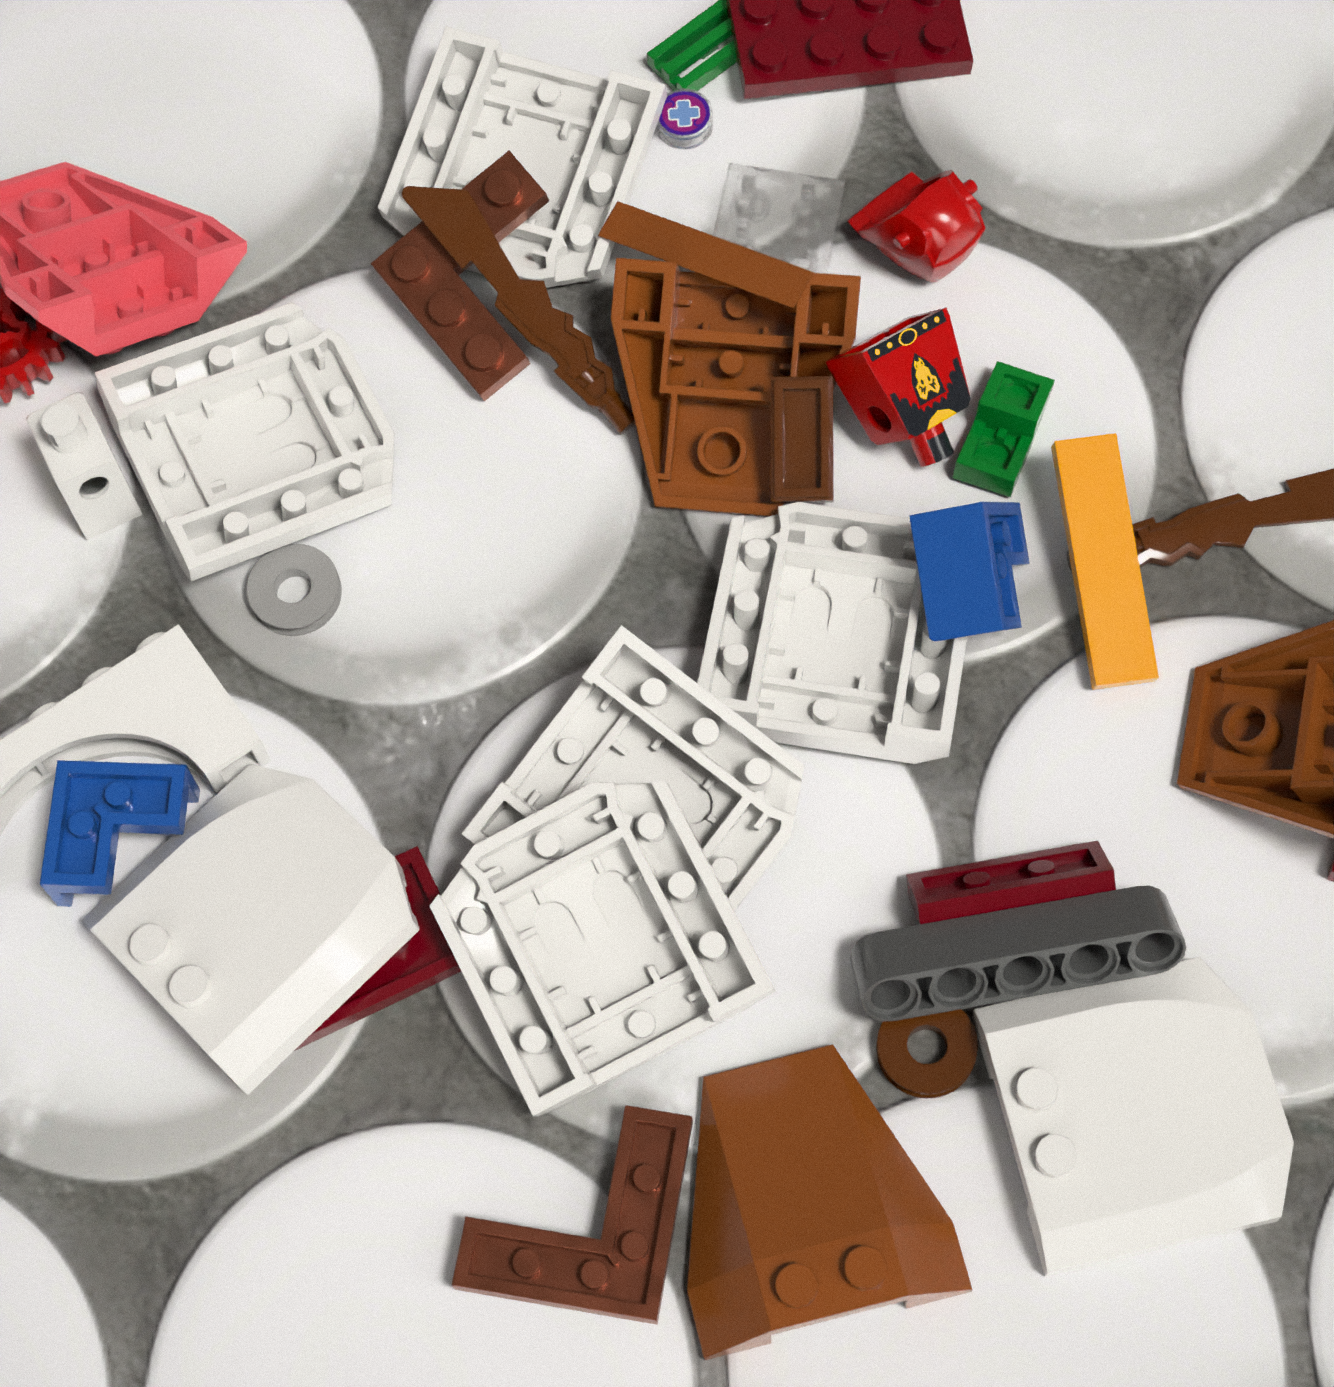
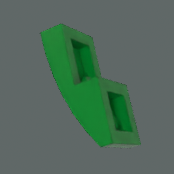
(1003, 429)

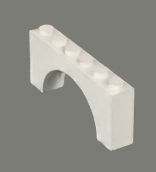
(149, 705)

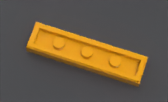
(1104, 561)

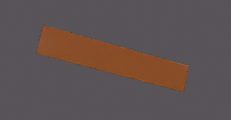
(706, 254)

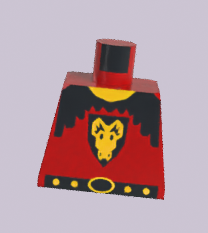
(906, 383)

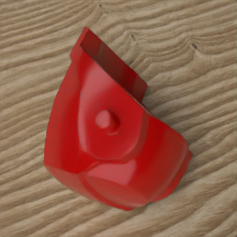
(924, 224)

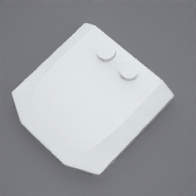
(566, 127)
(251, 437)
(829, 636)
(652, 722)
(258, 919)
(596, 939)
(1137, 1114)

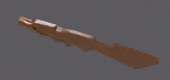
(524, 303)
(1232, 520)

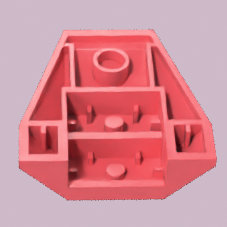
(108, 257)

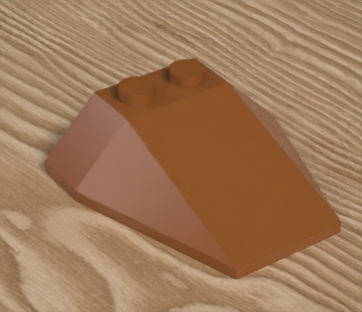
(702, 374)
(1266, 730)
(807, 1207)

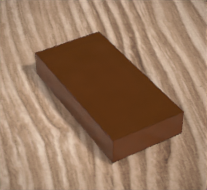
(802, 439)

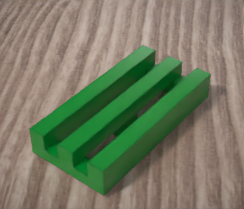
(695, 42)

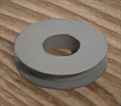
(301, 616)

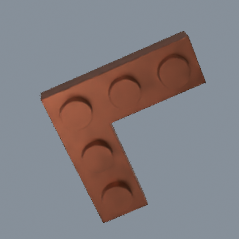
(442, 303)
(607, 1276)

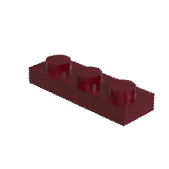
(1010, 882)

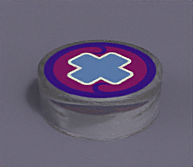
(685, 119)

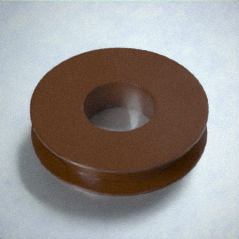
(928, 1079)

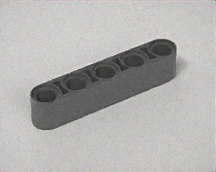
(1016, 953)

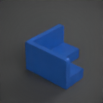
(967, 567)
(96, 804)

